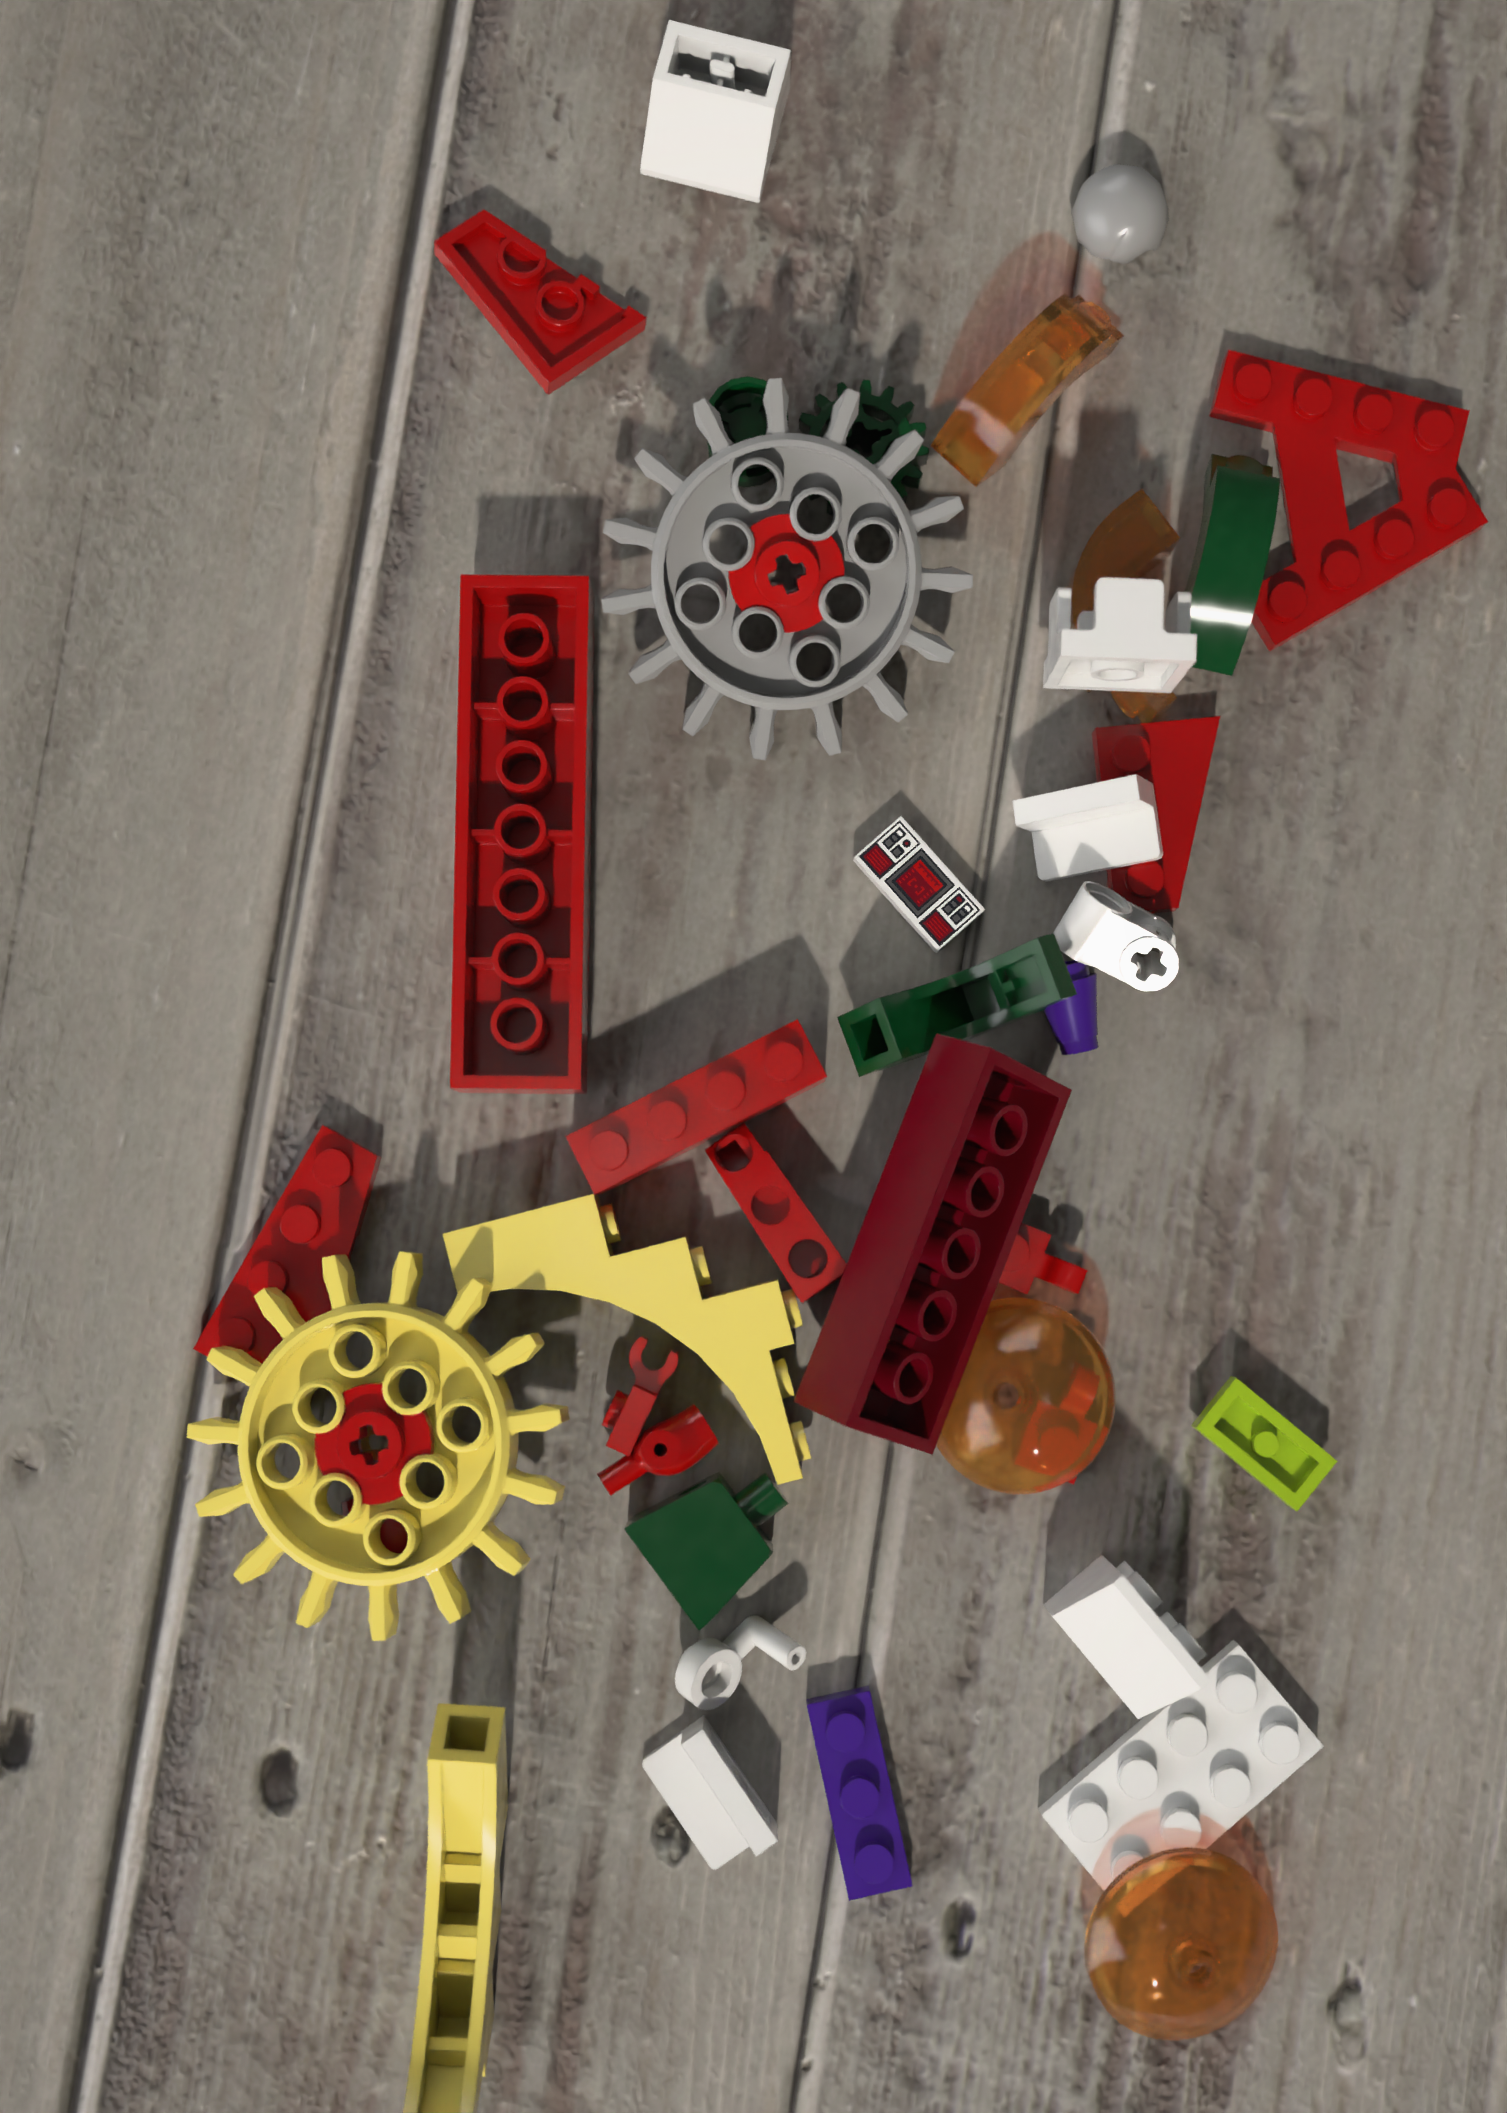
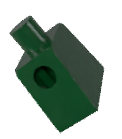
(707, 1541)

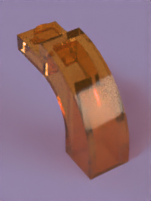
(1023, 384)
(1125, 546)

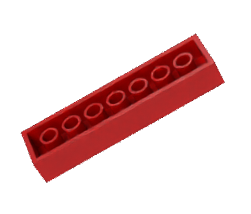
(523, 835)

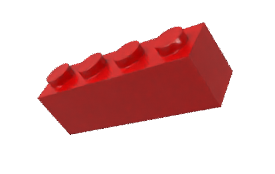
(696, 1108)

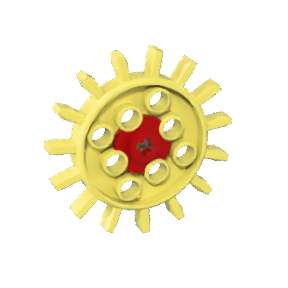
(381, 1480)

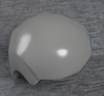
(1120, 213)

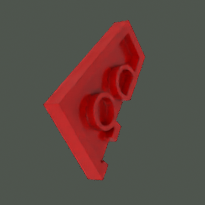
(538, 308)
(1177, 762)

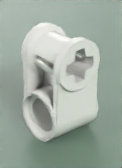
(1108, 933)

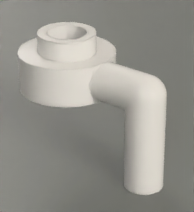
(713, 1668)

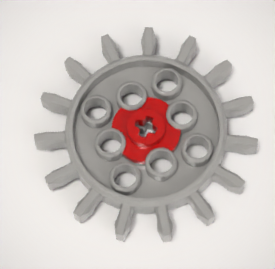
(887, 588)

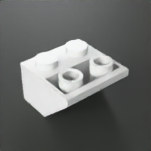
(715, 111)
(1134, 1650)

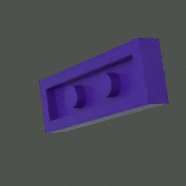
(859, 1793)

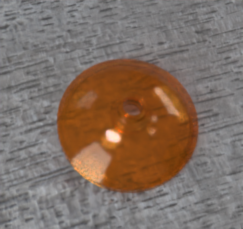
(1061, 1404)
(1164, 1921)

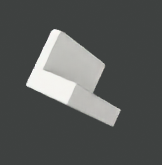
(1092, 827)
(710, 1795)

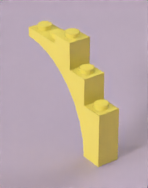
(732, 1331)
(460, 1909)

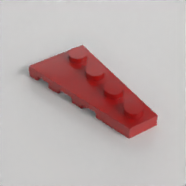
(312, 1220)

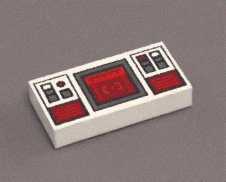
(918, 884)

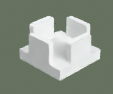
(1121, 640)

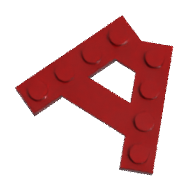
(1309, 421)

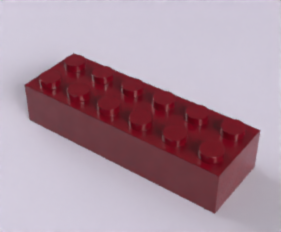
(933, 1244)

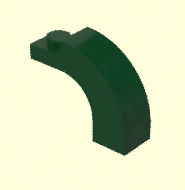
(1230, 557)
(958, 1005)

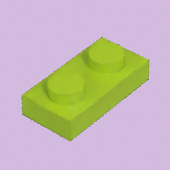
(1264, 1443)

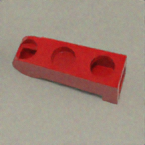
(777, 1213)

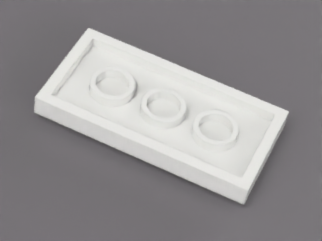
(1183, 1771)

